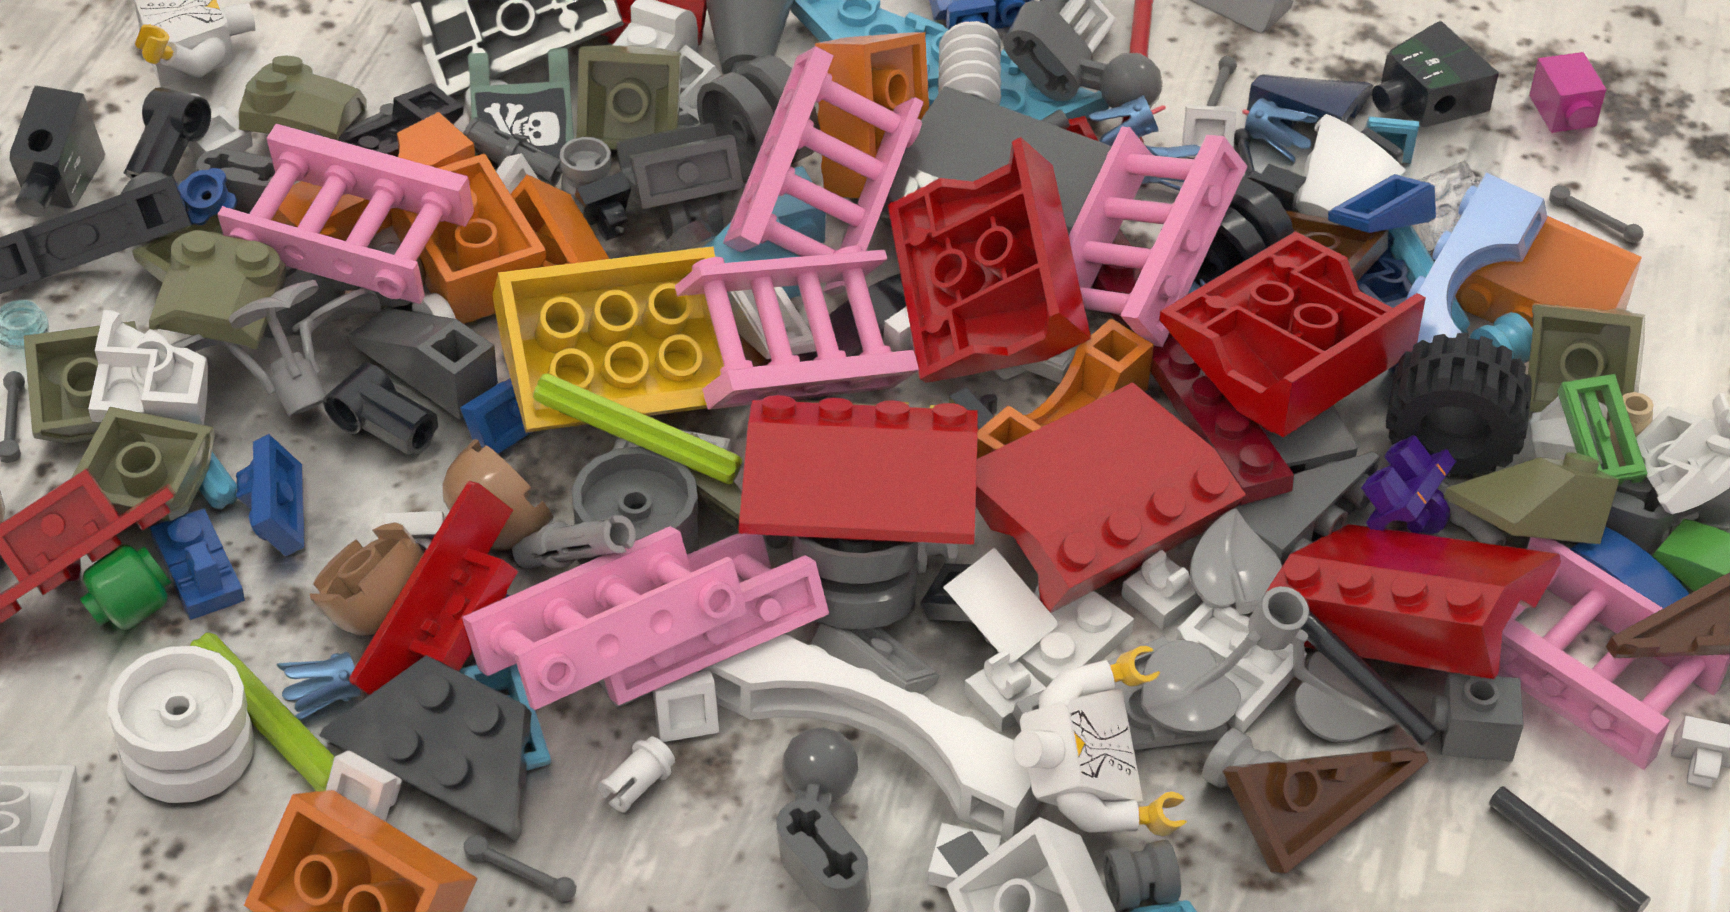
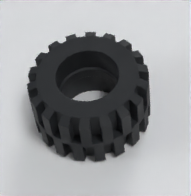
(1463, 400)

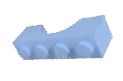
(1494, 227)

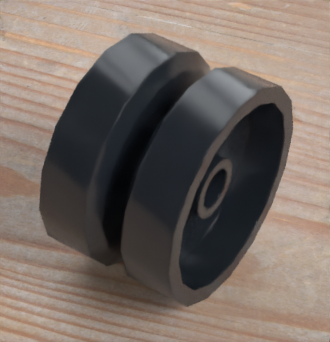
(1249, 226)

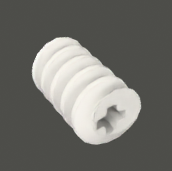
(971, 61)

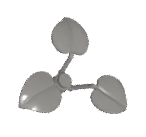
(293, 376)
(1193, 692)

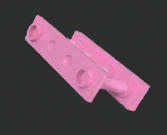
(791, 131)
(365, 174)
(1185, 233)
(785, 374)
(775, 604)
(604, 617)
(1588, 694)

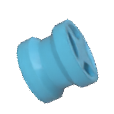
(1511, 332)

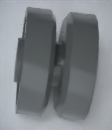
(745, 106)
(642, 488)
(863, 579)

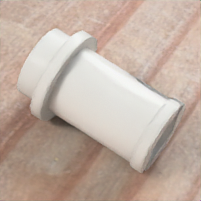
(638, 772)

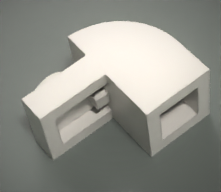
(660, 26)

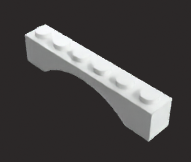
(958, 751)

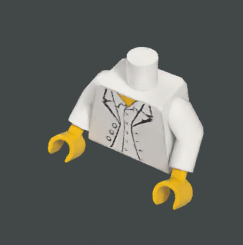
(189, 35)
(1084, 750)

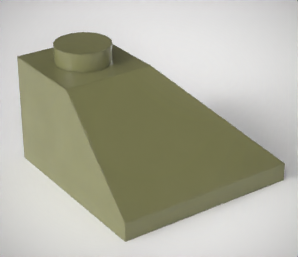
(1542, 498)

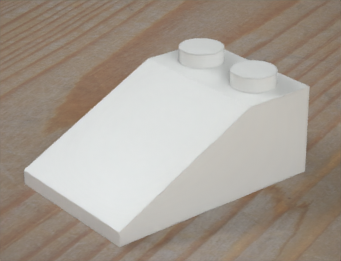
(34, 835)

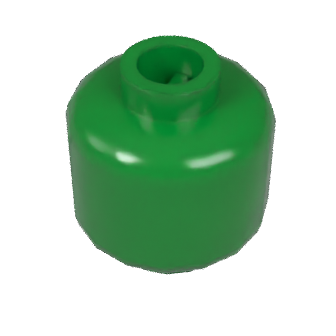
(125, 587)

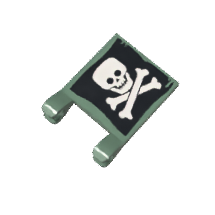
(530, 109)

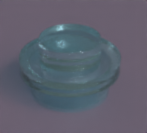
(21, 319)

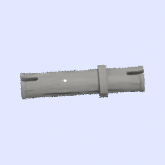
(562, 544)

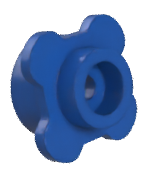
(198, 185)

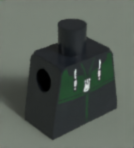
(1435, 78)
(54, 151)

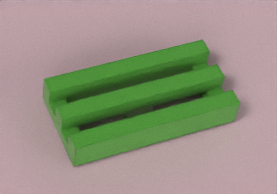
(1582, 439)

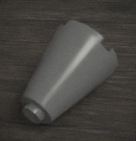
(746, 29)

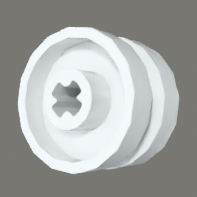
(181, 724)

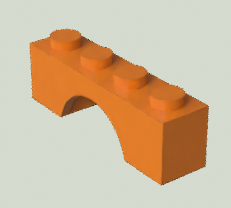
(428, 142)
(1098, 368)

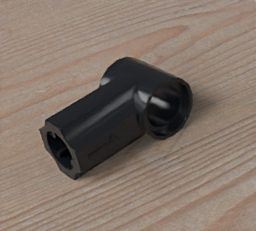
(170, 123)
(372, 403)

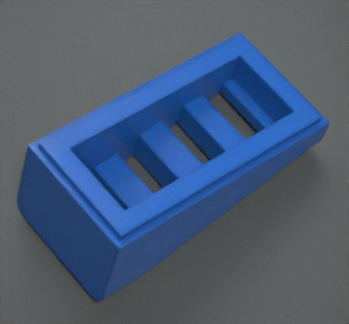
(1388, 205)

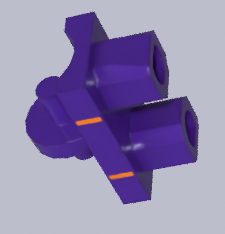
(1409, 488)

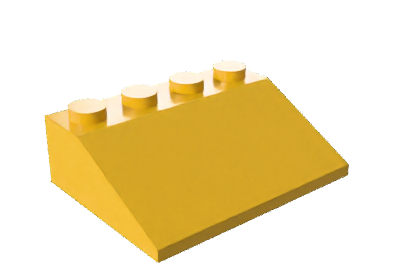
(609, 331)

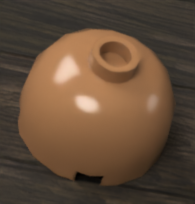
(498, 477)
(365, 581)

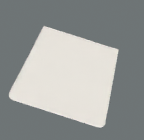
(1001, 605)

